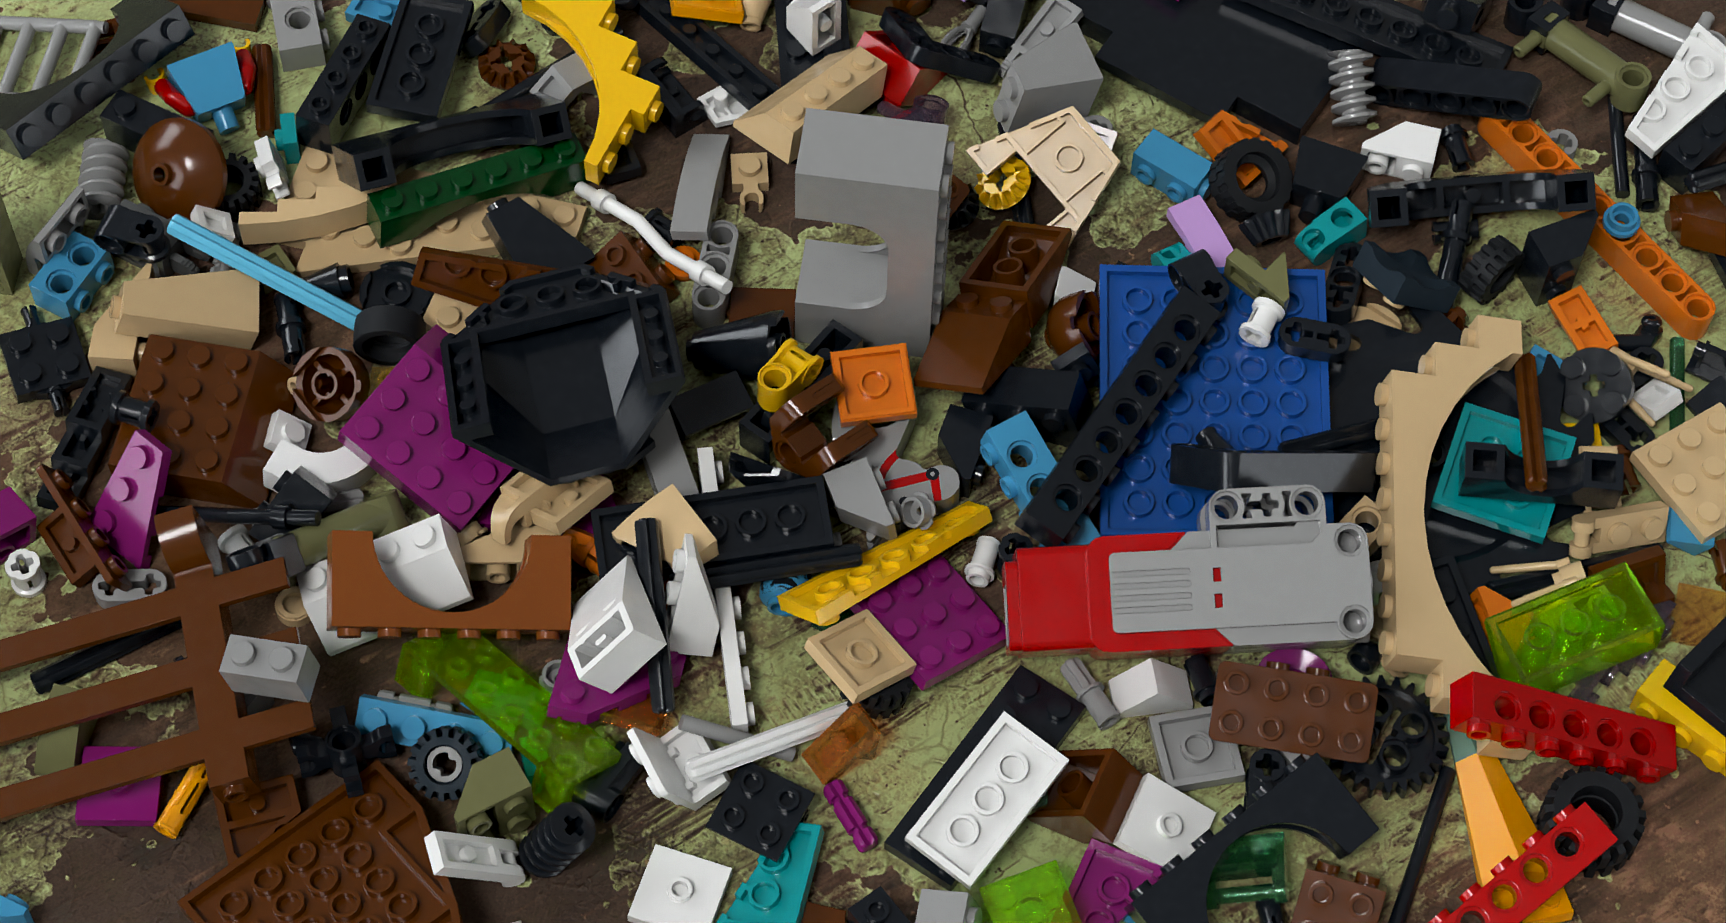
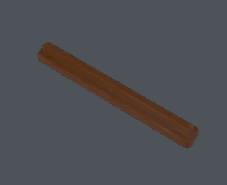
(1530, 423)

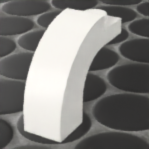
(337, 468)

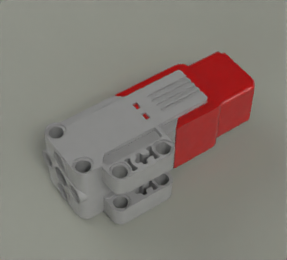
(1208, 592)

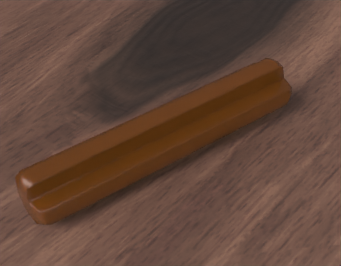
(264, 91)

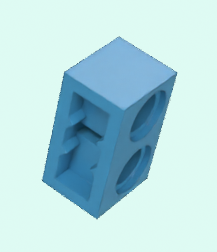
(67, 272)

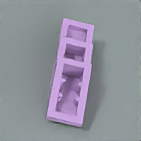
(1200, 229)

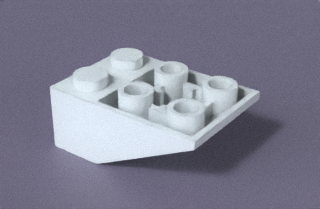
(613, 629)

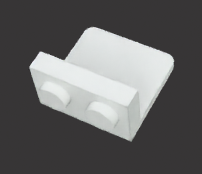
(665, 763)

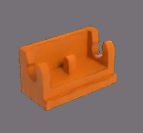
(1581, 320)

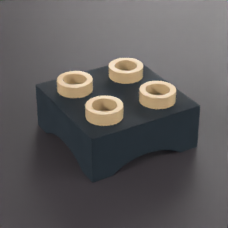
(1404, 278)

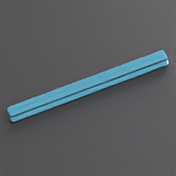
(263, 270)

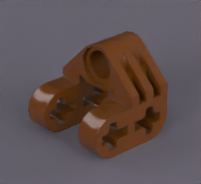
(801, 445)

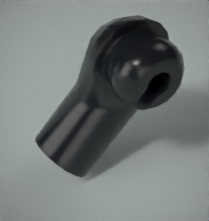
(1644, 336)

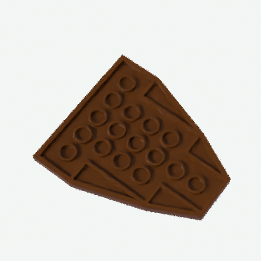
(335, 865)

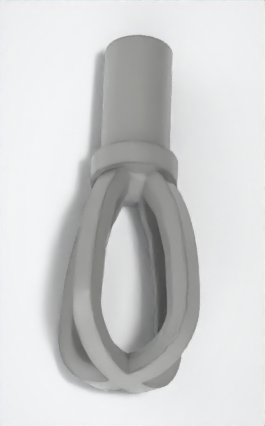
(967, 28)

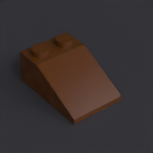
(1020, 264)
(974, 343)

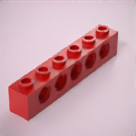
(1562, 727)
(1591, 841)

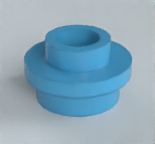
(1621, 212)

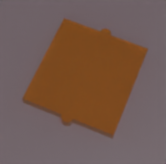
(1696, 613)

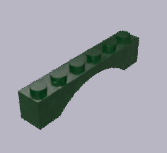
(414, 206)

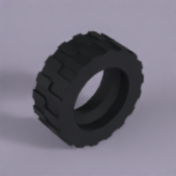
(1273, 168)

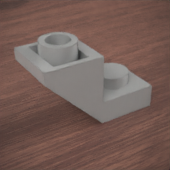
(566, 80)

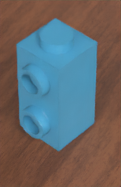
(1171, 168)

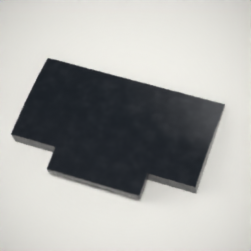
(1216, 58)

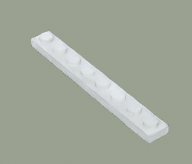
(729, 609)

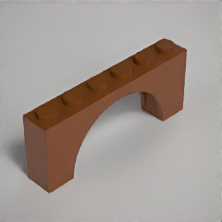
(366, 601)

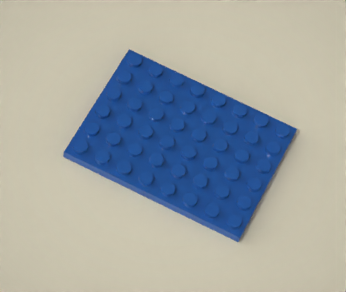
(1240, 389)

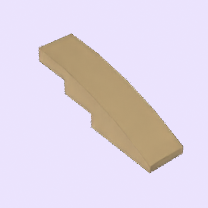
(297, 219)

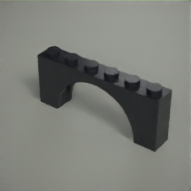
(144, 36)
(380, 157)
(1305, 802)

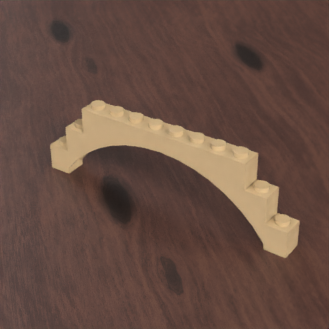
(1412, 410)

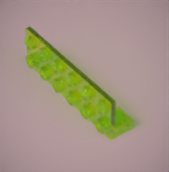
(512, 707)

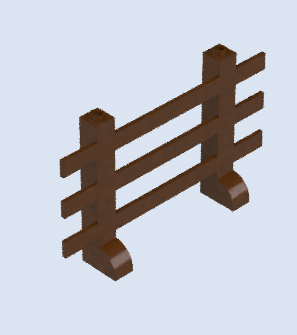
(225, 729)

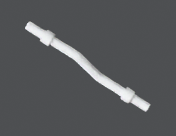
(698, 271)

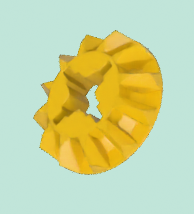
(1013, 187)

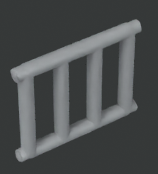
(60, 29)

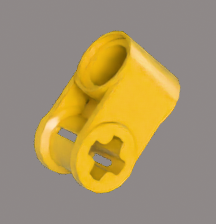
(790, 371)

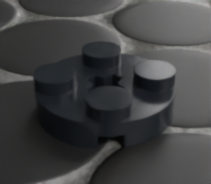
(1608, 368)

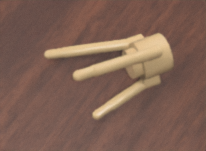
(1652, 370)
(1567, 574)

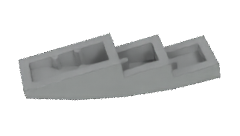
(700, 187)

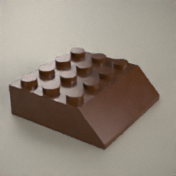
(210, 416)

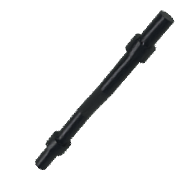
(278, 516)

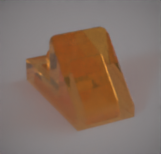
(842, 744)

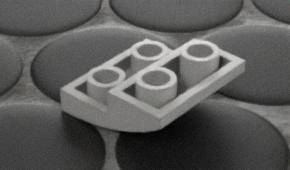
(54, 234)

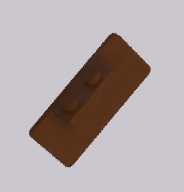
(1293, 711)

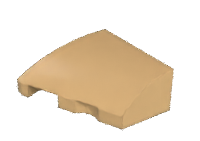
(674, 520)

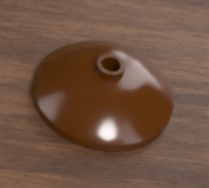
(191, 163)

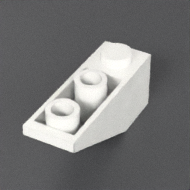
(691, 604)

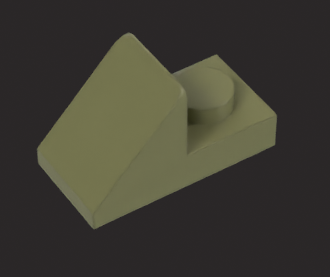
(1255, 281)

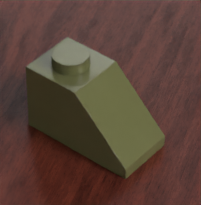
(64, 746)

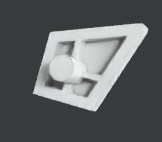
(721, 107)

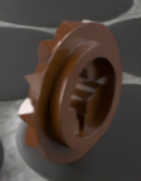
(496, 73)

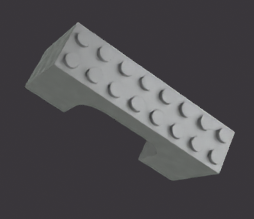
(898, 185)

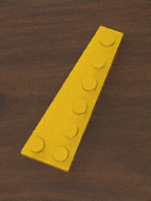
(835, 591)

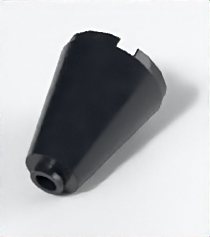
(739, 344)

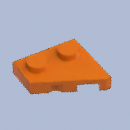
(1226, 130)

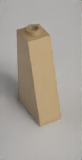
(192, 307)

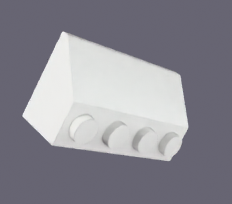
(418, 560)

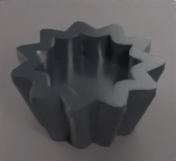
(1267, 227)

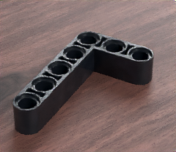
(1229, 468)

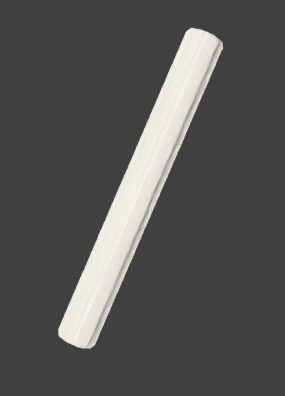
(762, 744)

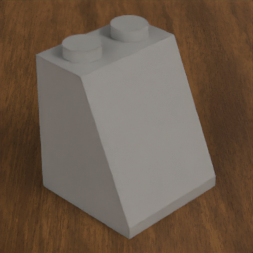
(1049, 79)

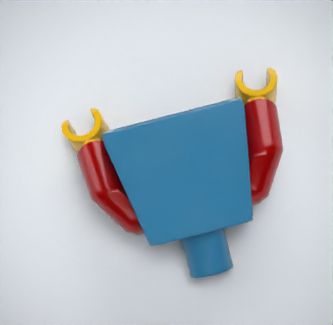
(209, 84)

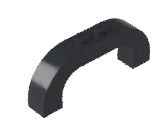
(1490, 192)

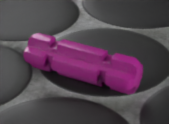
(850, 816)

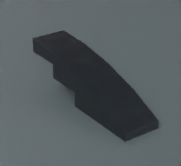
(86, 433)

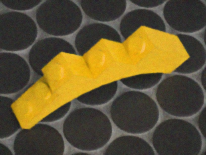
(612, 63)

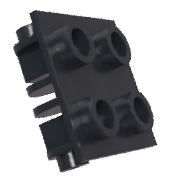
(760, 810)

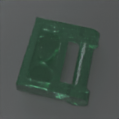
(1251, 858)

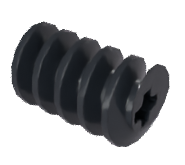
(557, 840)

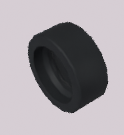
(377, 322)

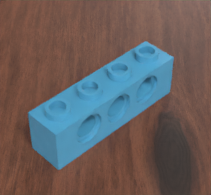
(1021, 437)

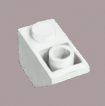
(1403, 151)

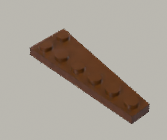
(469, 276)

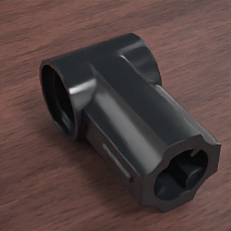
(605, 791)

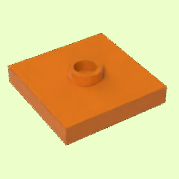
(875, 384)

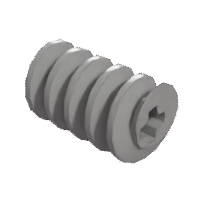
(1351, 87)
(102, 175)

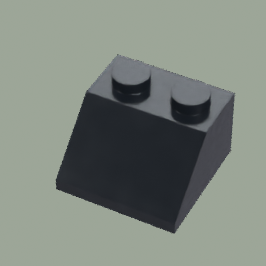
(1555, 256)

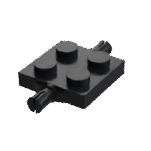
(45, 360)

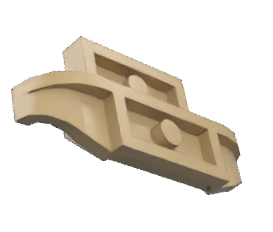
(550, 507)

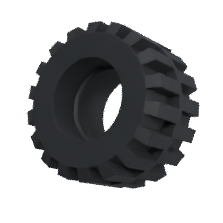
(1608, 798)

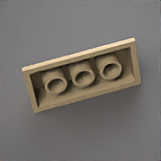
(838, 82)

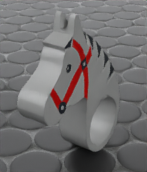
(901, 475)

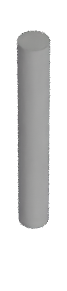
(724, 734)

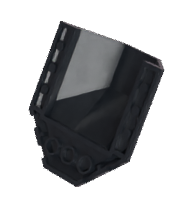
(563, 373)

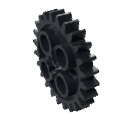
(1418, 754)

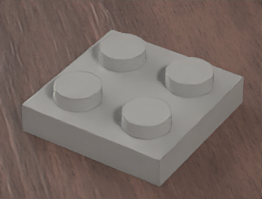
(1187, 753)

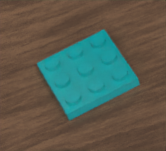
(1514, 517)

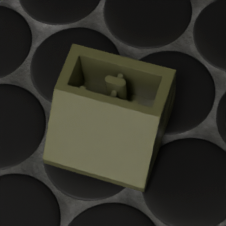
(495, 798)

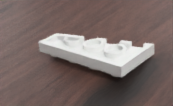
(1682, 94)

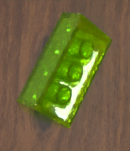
(1575, 630)

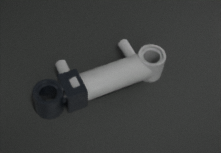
(1636, 23)

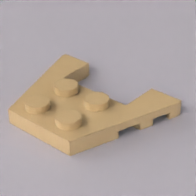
(1063, 156)

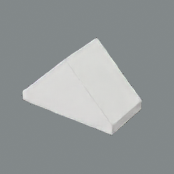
(1150, 689)

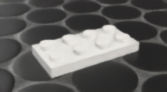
(986, 800)

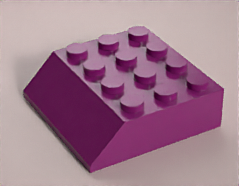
(409, 440)

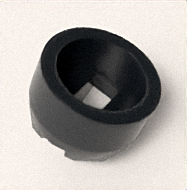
(1364, 657)

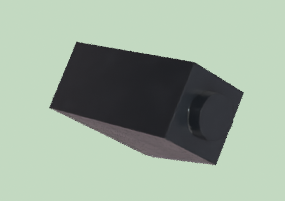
(1002, 25)
(530, 237)

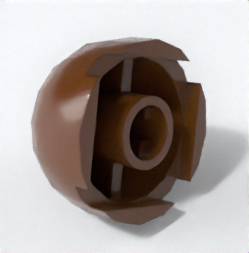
(1074, 321)
(330, 384)

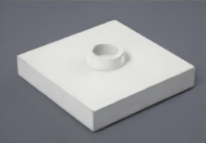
(1162, 822)
(679, 889)

